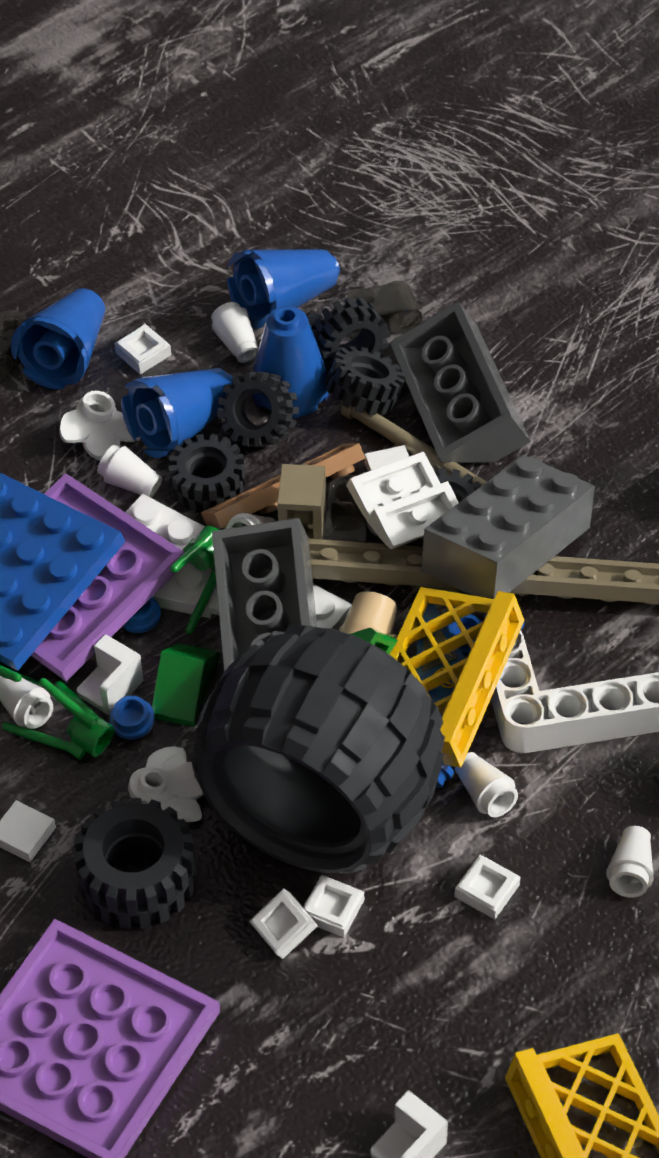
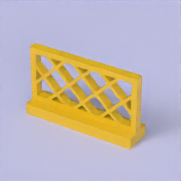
(477, 672)
(547, 1118)

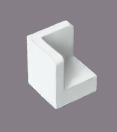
(115, 677)
(416, 1131)

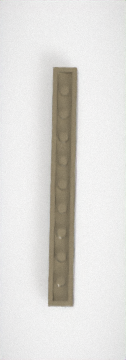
(558, 577)

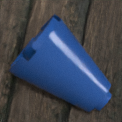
(279, 279)
(60, 339)
(292, 353)
(172, 407)

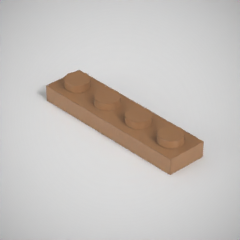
(264, 496)

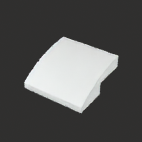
(401, 499)

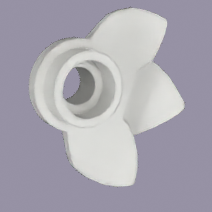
(95, 424)
(169, 781)

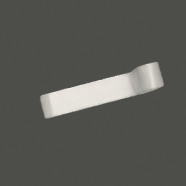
(584, 704)

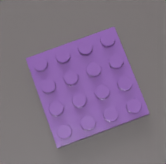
(118, 589)
(93, 1041)

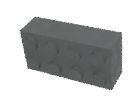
(507, 528)
(262, 583)

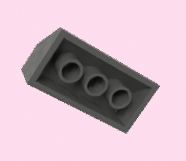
(459, 389)

